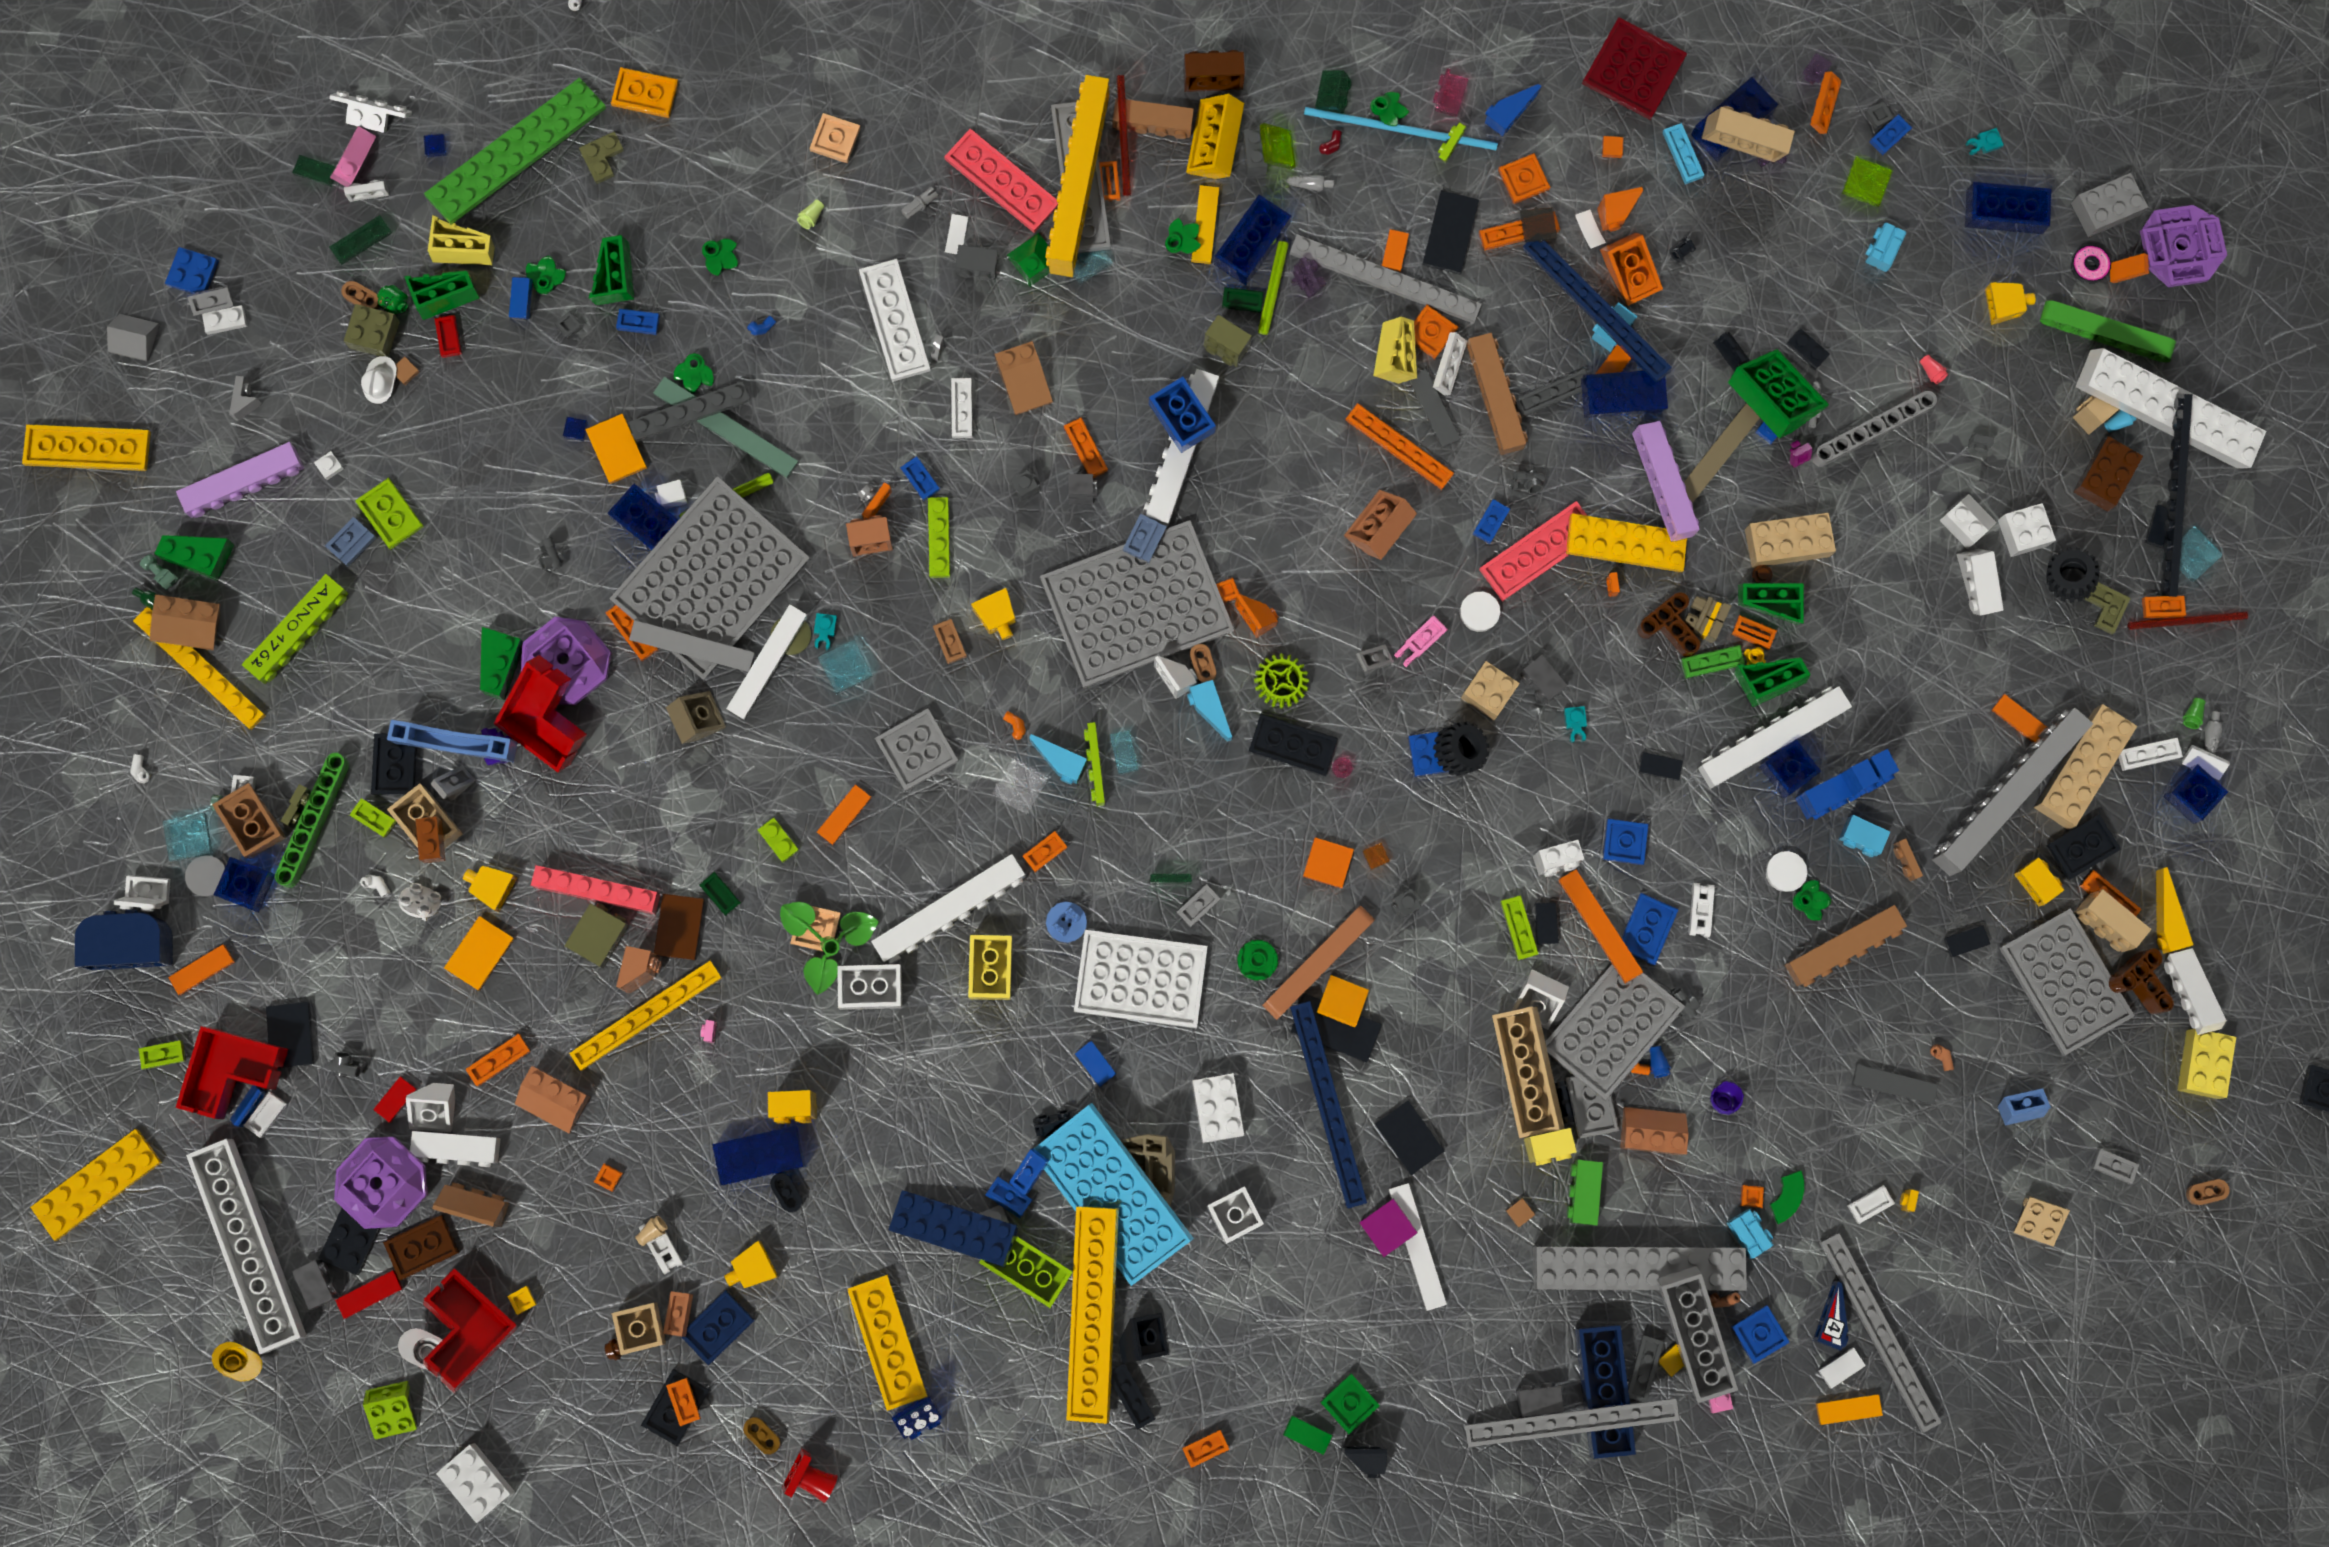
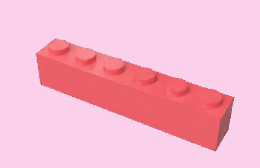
(595, 890)

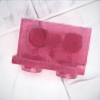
(1450, 94)

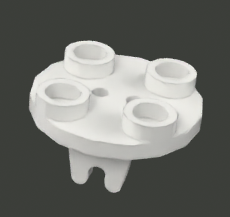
(419, 901)

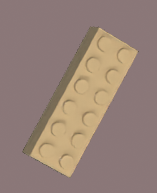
(2085, 767)
(1528, 1072)

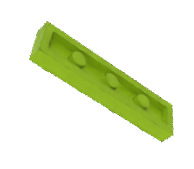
(938, 537)
(1095, 773)

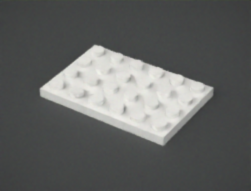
(1140, 979)

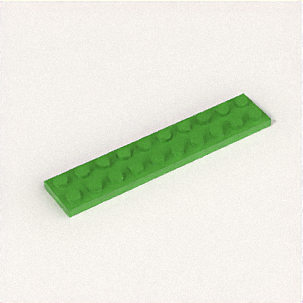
(514, 151)

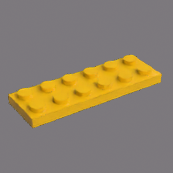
(86, 447)
(1624, 543)
(96, 1185)
(887, 1342)

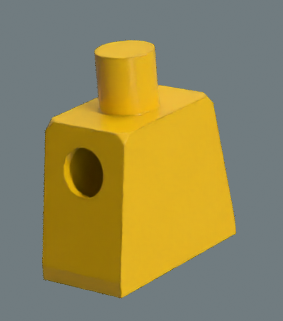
(2007, 301)
(995, 613)
(490, 886)
(751, 1267)

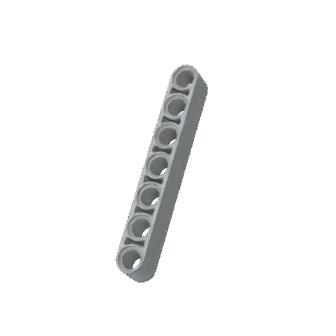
(1881, 422)

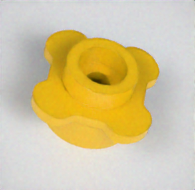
(1758, 652)

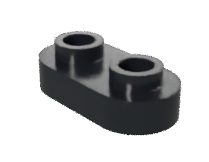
(785, 1193)

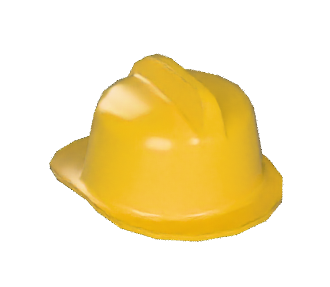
(236, 1361)

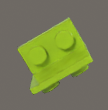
(389, 1410)

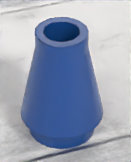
(1659, 1063)

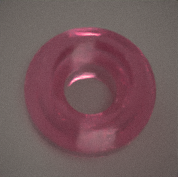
(1342, 761)

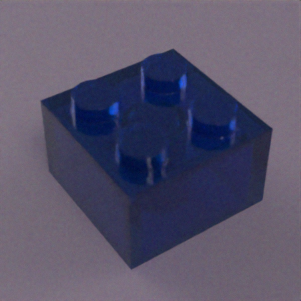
(1790, 769)
(2195, 794)
(244, 884)

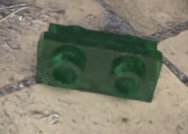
(1333, 90)

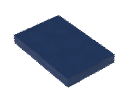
(717, 1327)

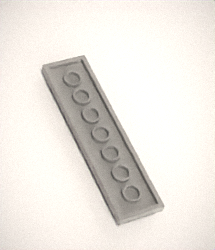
(1095, 229)

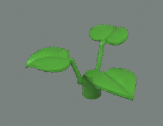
(822, 972)

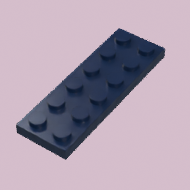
(953, 1228)

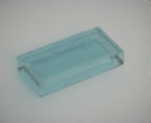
(1124, 752)

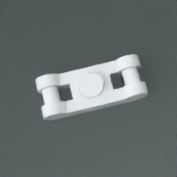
(1701, 909)
(661, 1247)

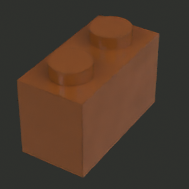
(430, 839)

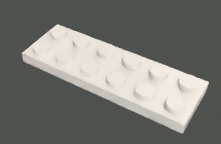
(894, 320)

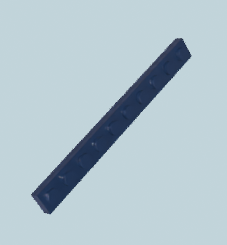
(1598, 309)
(1328, 1105)

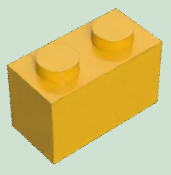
(2039, 881)

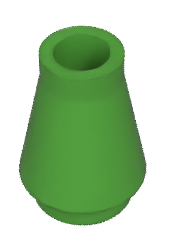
(2194, 715)

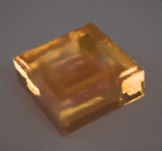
(1375, 856)

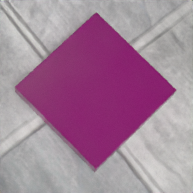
(1388, 1227)

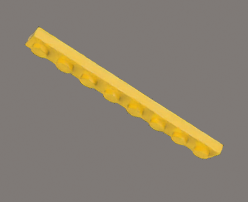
(207, 676)
(645, 1015)

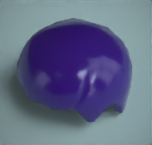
(1726, 1098)

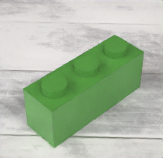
(1585, 1192)

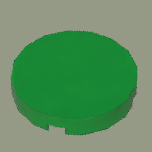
(1257, 960)

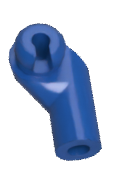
(762, 328)

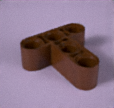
(1672, 620)
(2139, 976)

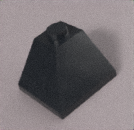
(1143, 1339)
(1368, 1459)

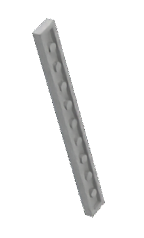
(1386, 279)
(1880, 1333)
(1572, 1422)

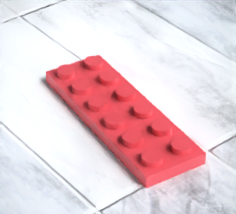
(1002, 180)
(1530, 555)

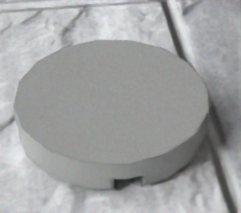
(204, 875)

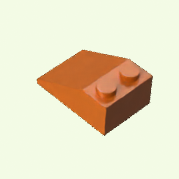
(1632, 268)

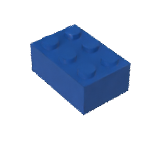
(1182, 414)

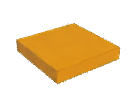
(1342, 1001)

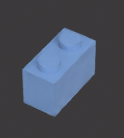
(2024, 1106)

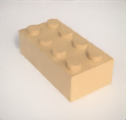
(1748, 134)
(1790, 540)

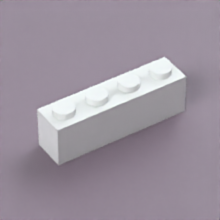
(2194, 991)
(455, 1147)

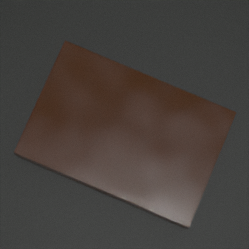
(679, 927)
(421, 1247)

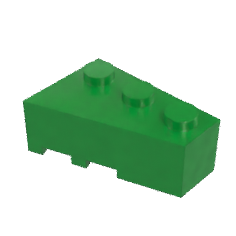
(614, 272)
(441, 292)
(197, 554)
(1774, 599)
(498, 662)
(1771, 679)

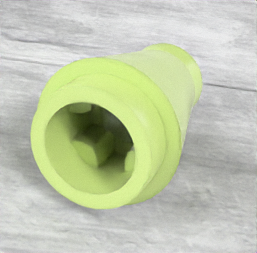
(809, 216)

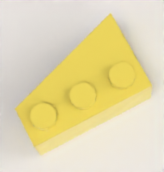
(459, 245)
(1396, 351)

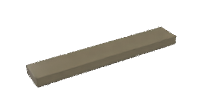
(1720, 452)

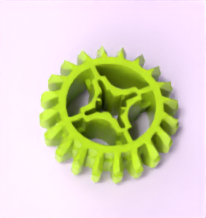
(1271, 694)

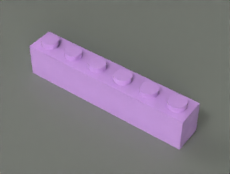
(240, 480)
(1666, 481)

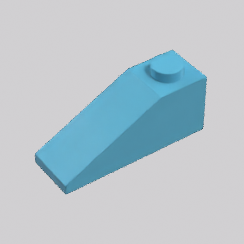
(1208, 705)
(1063, 762)

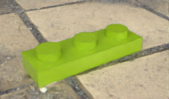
(1519, 927)

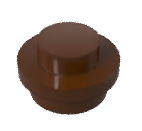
(1762, 574)
(612, 1350)

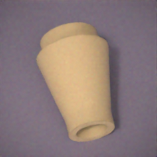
(653, 1229)

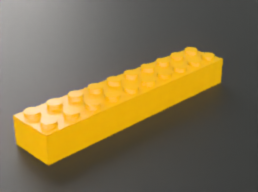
(1078, 176)

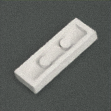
(1450, 363)
(961, 407)
(2150, 754)

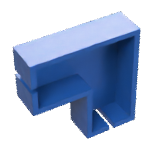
(1848, 785)

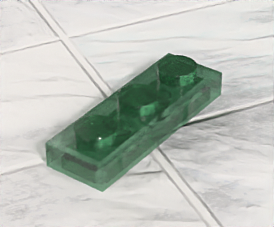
(360, 240)

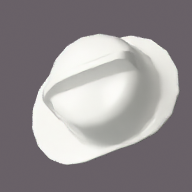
(379, 379)
(416, 1345)

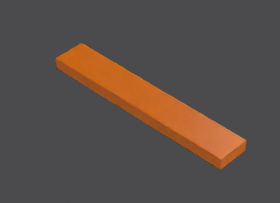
(1399, 446)
(1600, 926)

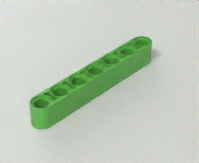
(2107, 331)
(313, 831)

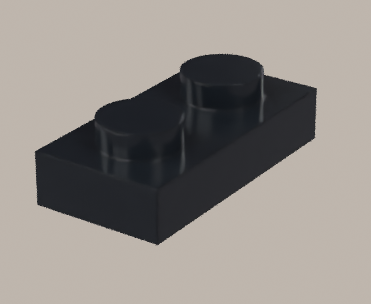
(1808, 349)

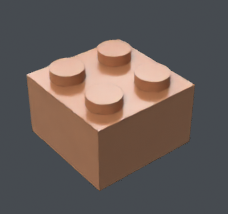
(869, 535)

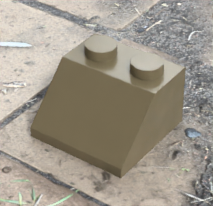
(695, 716)

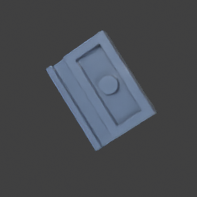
(1144, 538)
(350, 541)

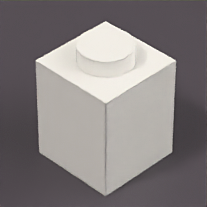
(671, 494)

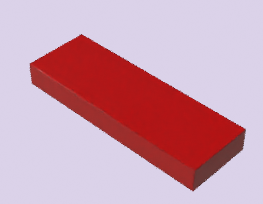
(369, 1294)

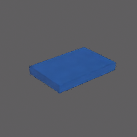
(1648, 928)

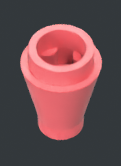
(1933, 369)

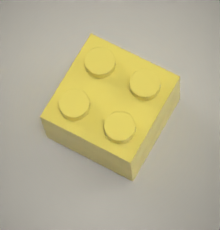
(1550, 1145)

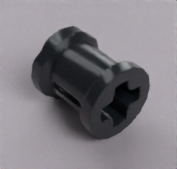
(1682, 249)

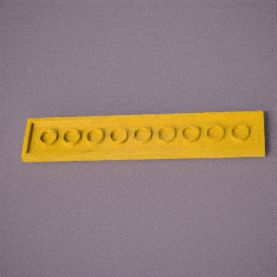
(1092, 1314)

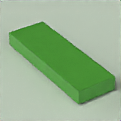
(1712, 661)

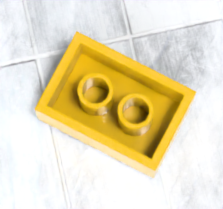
(792, 1105)

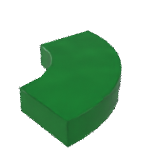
(1789, 1198)

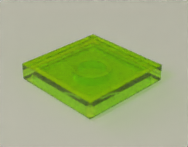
(1277, 146)
(1867, 181)

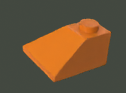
(1617, 207)
(1256, 615)

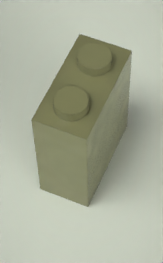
(597, 934)

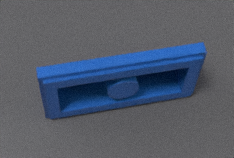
(520, 298)
(1095, 1063)
(247, 1106)

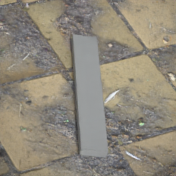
(691, 646)

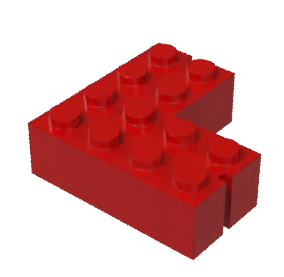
(532, 718)
(218, 1062)
(475, 1328)

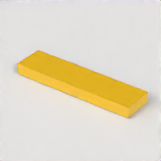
(1206, 220)

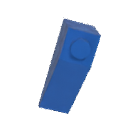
(1509, 109)

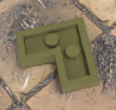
(597, 152)
(2112, 605)
(298, 799)

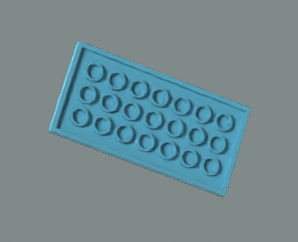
(1099, 1171)

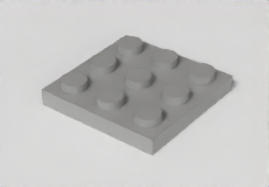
(916, 749)

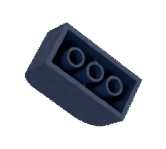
(123, 941)

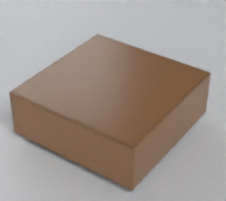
(406, 371)
(1520, 1212)

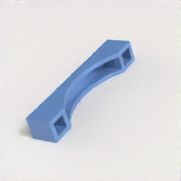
(450, 741)

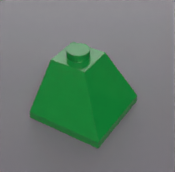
(1031, 259)

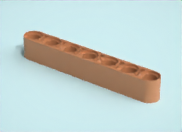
(1318, 962)

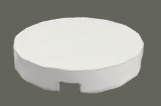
(1479, 611)
(1786, 871)

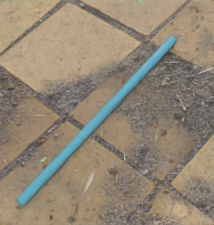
(1399, 128)

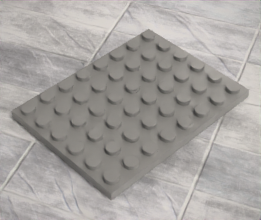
(711, 572)
(1129, 611)

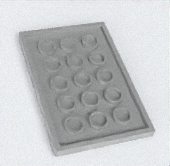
(2066, 982)
(1612, 1030)

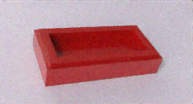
(448, 336)
(394, 1099)

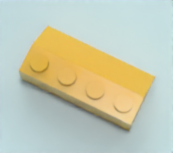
(1215, 137)

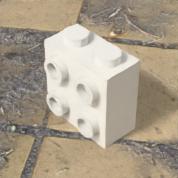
(1563, 856)

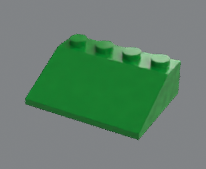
(1777, 392)

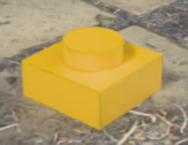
(1909, 1200)
(522, 1300)

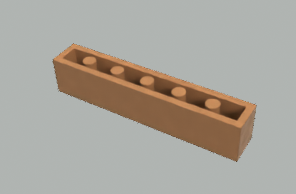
(1496, 393)
(1846, 945)

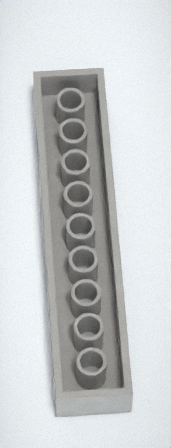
(2011, 791)
(1634, 1267)

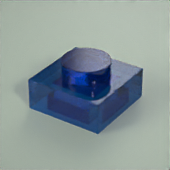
(435, 145)
(575, 429)

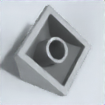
(131, 337)

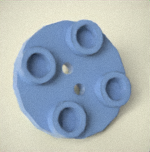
(1059, 929)

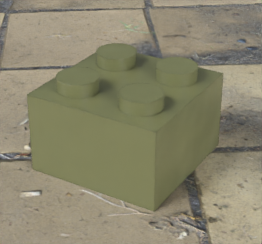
(371, 331)
(1227, 341)

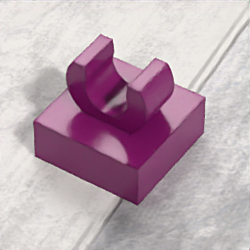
(1799, 454)

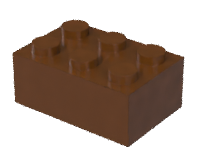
(1213, 71)
(2108, 474)

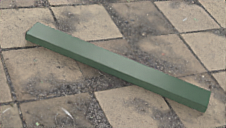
(732, 431)

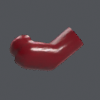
(1332, 145)

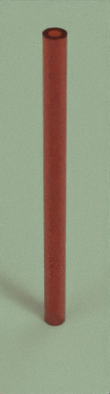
(1123, 135)
(2187, 620)

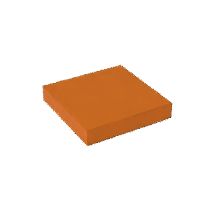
(1524, 178)
(1432, 331)
(1328, 863)

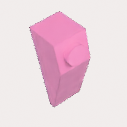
(353, 157)

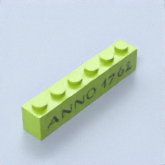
(295, 629)

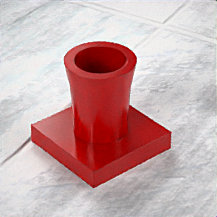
(808, 1478)

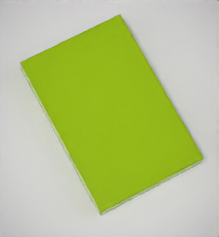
(389, 513)

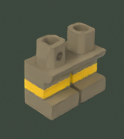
(1710, 618)

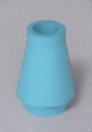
(2118, 421)

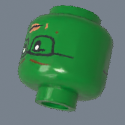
(392, 299)

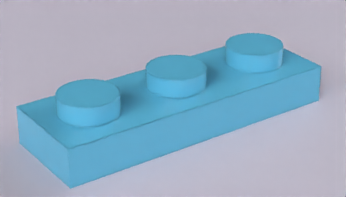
(1683, 153)

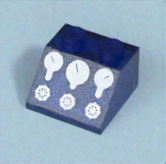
(917, 1417)

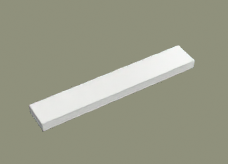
(767, 662)
(1419, 1251)

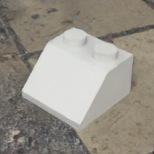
(1968, 521)
(1542, 993)

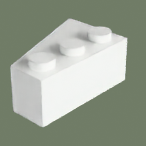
(1981, 581)

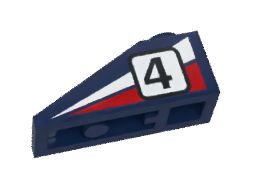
(1833, 1322)

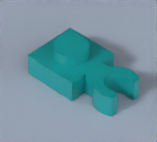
(1987, 141)
(824, 627)
(1576, 720)

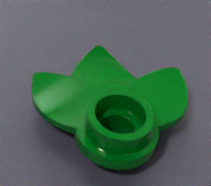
(1390, 110)
(1184, 235)
(722, 257)
(547, 272)
(694, 376)
(1814, 900)

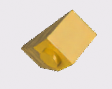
(2171, 924)

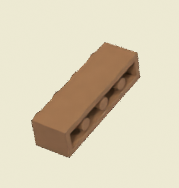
(1156, 119)

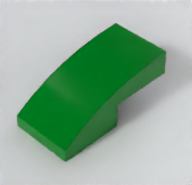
(1307, 1435)

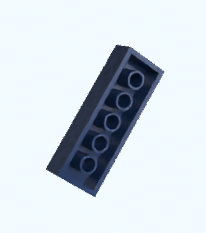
(1604, 1385)

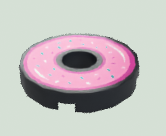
(2095, 254)

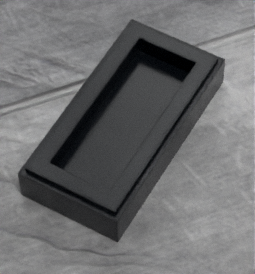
(2156, 532)
(1660, 766)
(1546, 923)
(1966, 941)

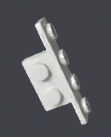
(368, 113)

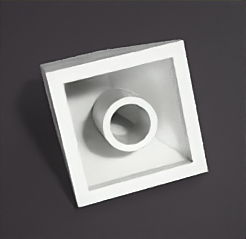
(1175, 676)
(431, 1108)

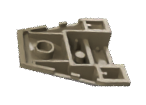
(1156, 1159)

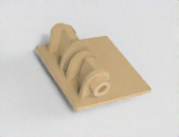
(2041, 1221)

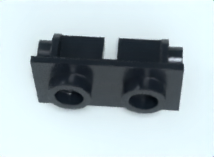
(1731, 350)
(1564, 1102)
(1045, 1123)

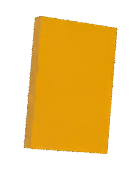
(644, 92)
(616, 448)
(479, 953)

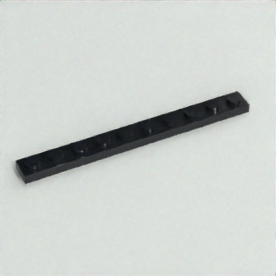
(2176, 500)

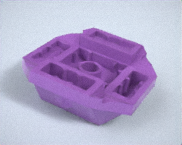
(2195, 233)
(587, 655)
(401, 1188)

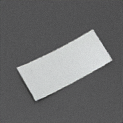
(1589, 229)
(956, 233)

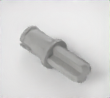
(919, 203)

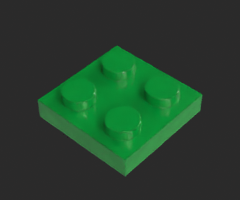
(1349, 1403)

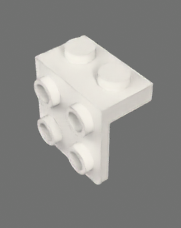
(145, 892)

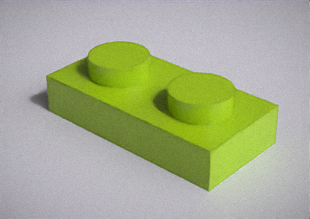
(1455, 135)
(373, 818)
(778, 840)
(162, 1054)

